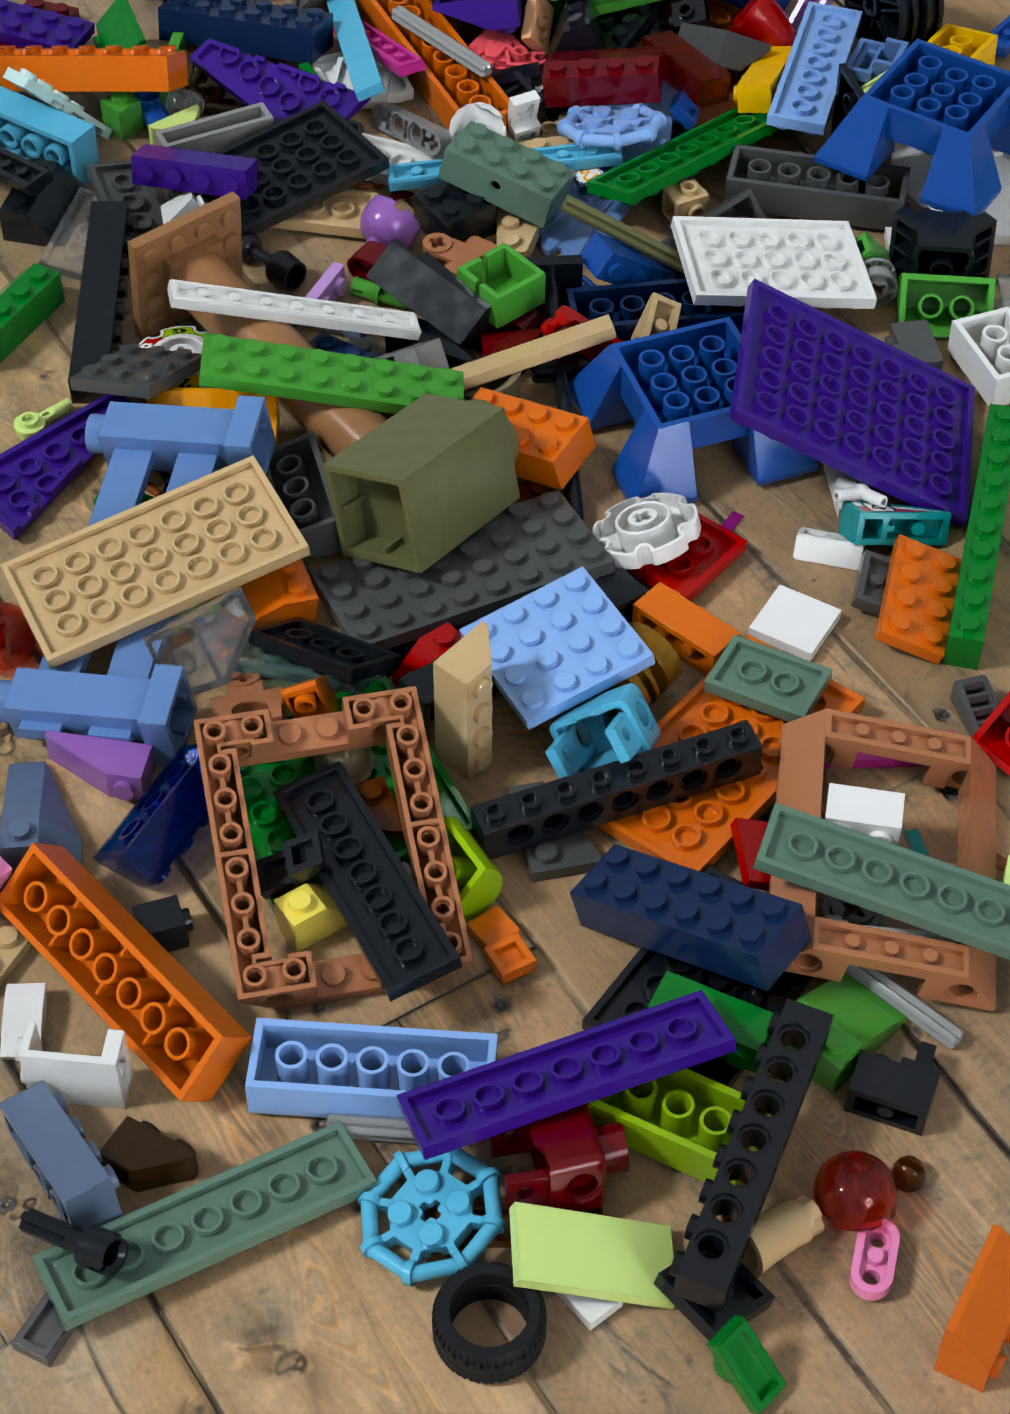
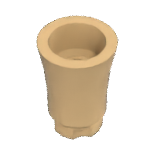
(782, 1232)

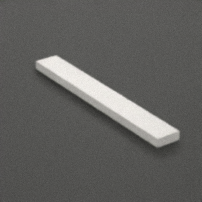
(293, 309)

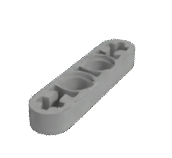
(411, 122)

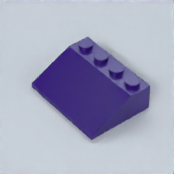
(488, 14)

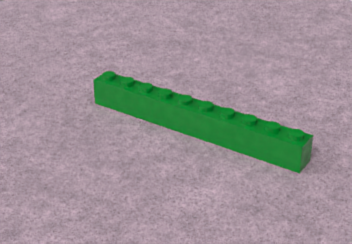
(981, 544)

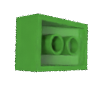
(858, 1024)

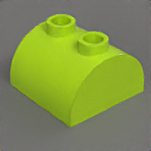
(475, 874)

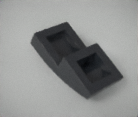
(289, 868)

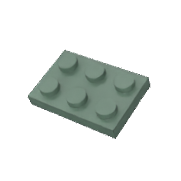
(767, 679)

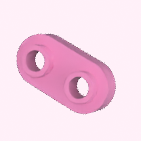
(874, 1261)

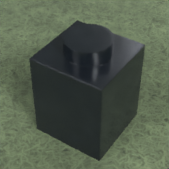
(165, 922)

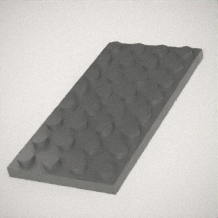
(493, 567)

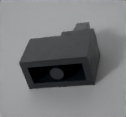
(894, 1090)

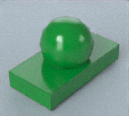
(745, 1364)

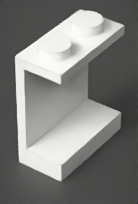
(77, 1077)

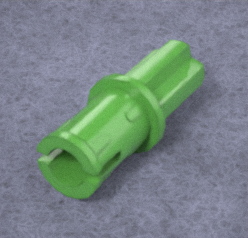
(371, 291)

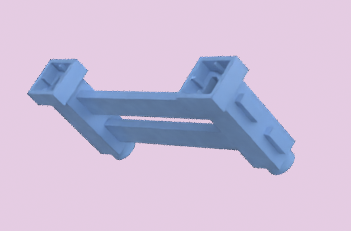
(137, 697)

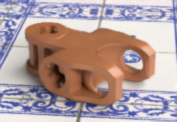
(455, 252)
(247, 694)

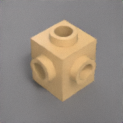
(685, 200)

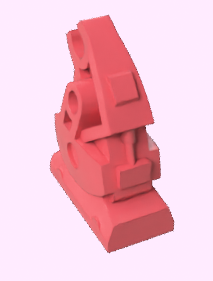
(504, 50)

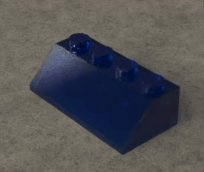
(159, 823)

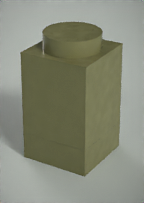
(423, 481)

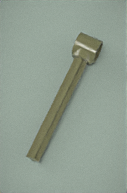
(622, 232)

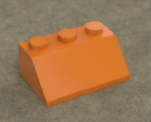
(980, 1318)

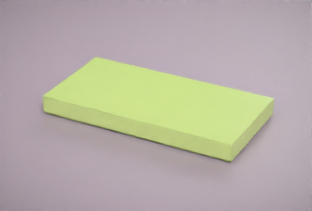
(589, 1254)

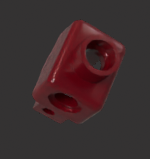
(568, 1160)

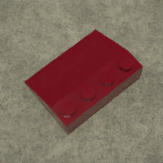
(603, 77)

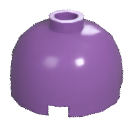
(384, 222)

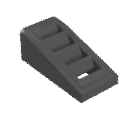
(970, 693)

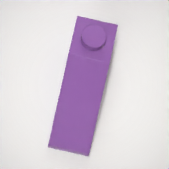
(109, 765)

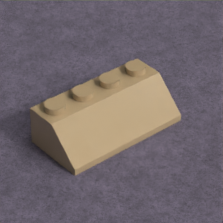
(464, 704)

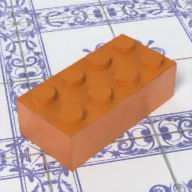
(549, 439)

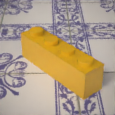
(759, 83)

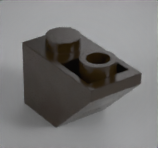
(148, 1158)

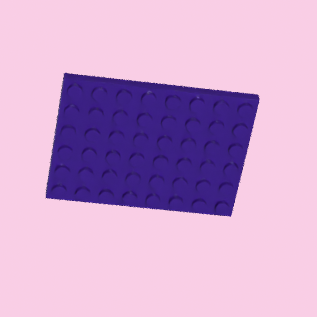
(854, 402)

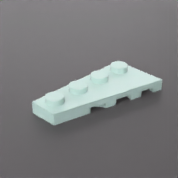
(43, 92)

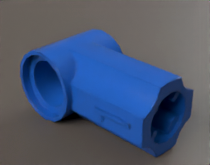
(152, 107)

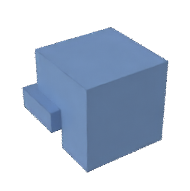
(874, 57)

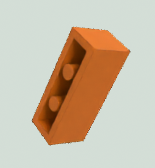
(687, 627)

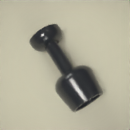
(281, 268)

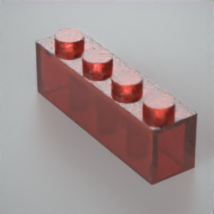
(690, 69)

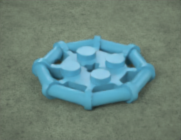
(443, 1234)

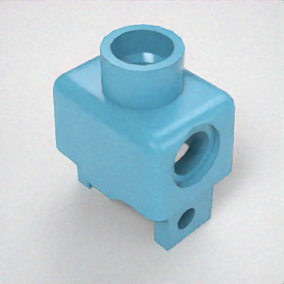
(601, 736)

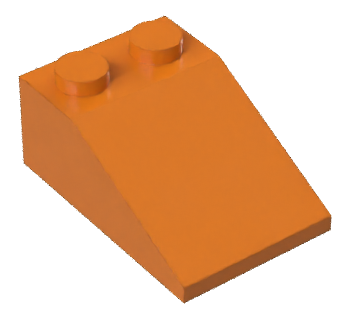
(282, 595)

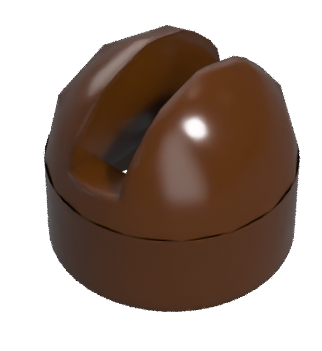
(908, 1173)

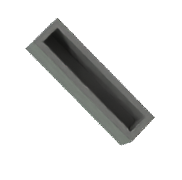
(216, 131)

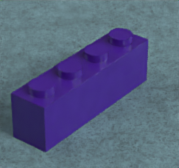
(194, 171)

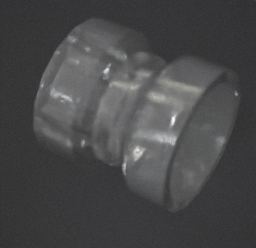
(181, 99)

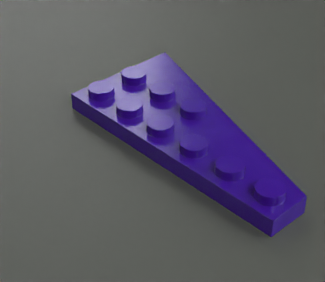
(279, 86)
(44, 466)

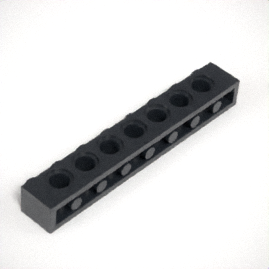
(616, 790)
(710, 1280)

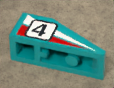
(872, 525)

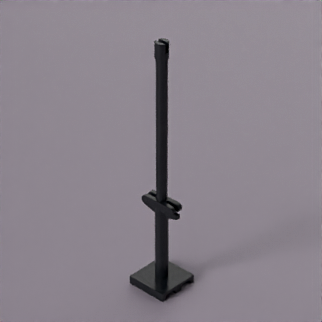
(561, 273)

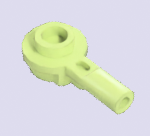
(31, 423)

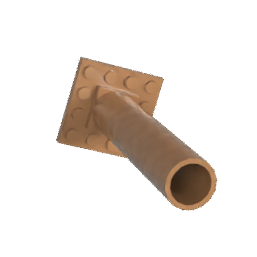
(208, 250)

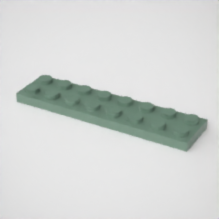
(887, 879)
(211, 1222)

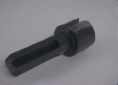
(92, 1247)

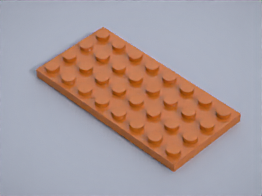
(698, 827)

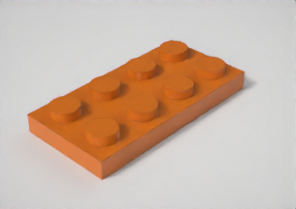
(918, 599)

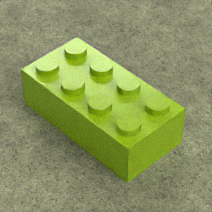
(675, 1120)

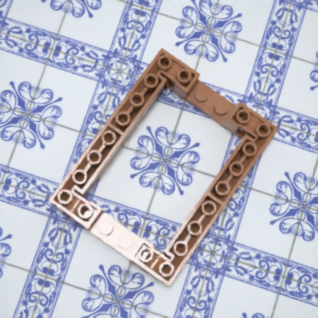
(834, 737)
(251, 739)

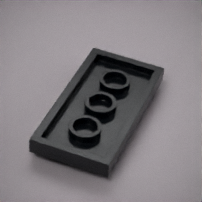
(324, 650)

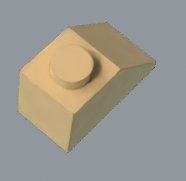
(658, 316)

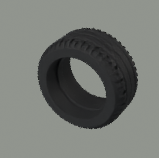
(482, 1362)

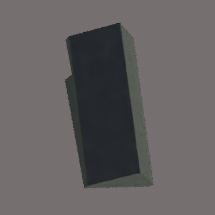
(432, 293)

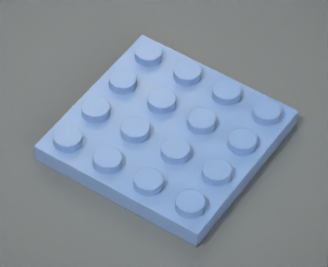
(560, 647)

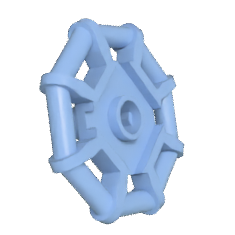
(611, 125)

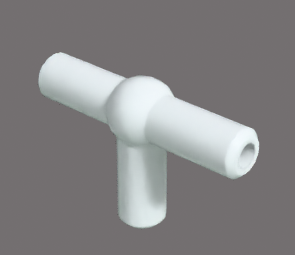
(850, 490)

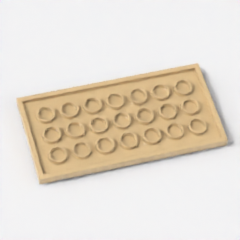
(153, 561)

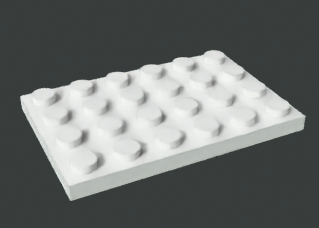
(801, 258)

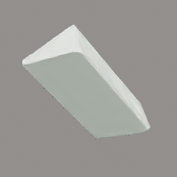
(827, 549)

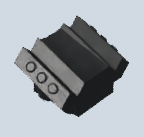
(942, 242)

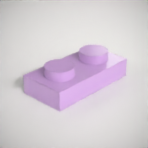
(331, 284)

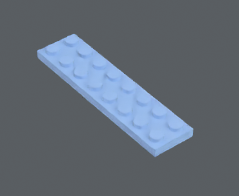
(811, 71)

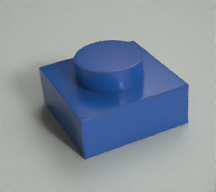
(684, 110)

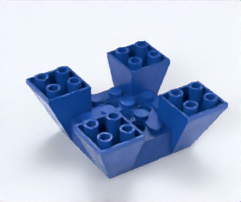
(941, 107)
(680, 399)

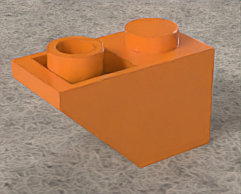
(310, 697)

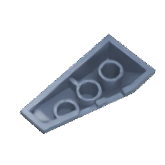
(35, 814)

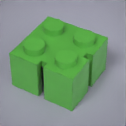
(505, 282)

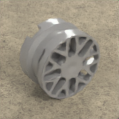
(882, 279)

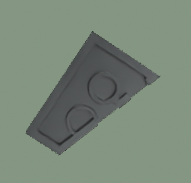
(559, 857)

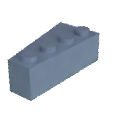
(61, 1158)

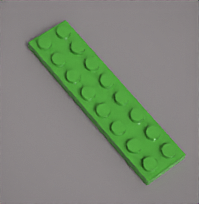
(321, 375)

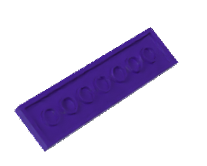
(564, 1074)

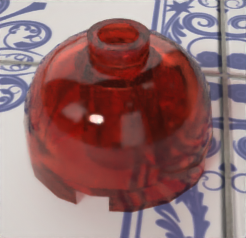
(16, 638)
(855, 1191)

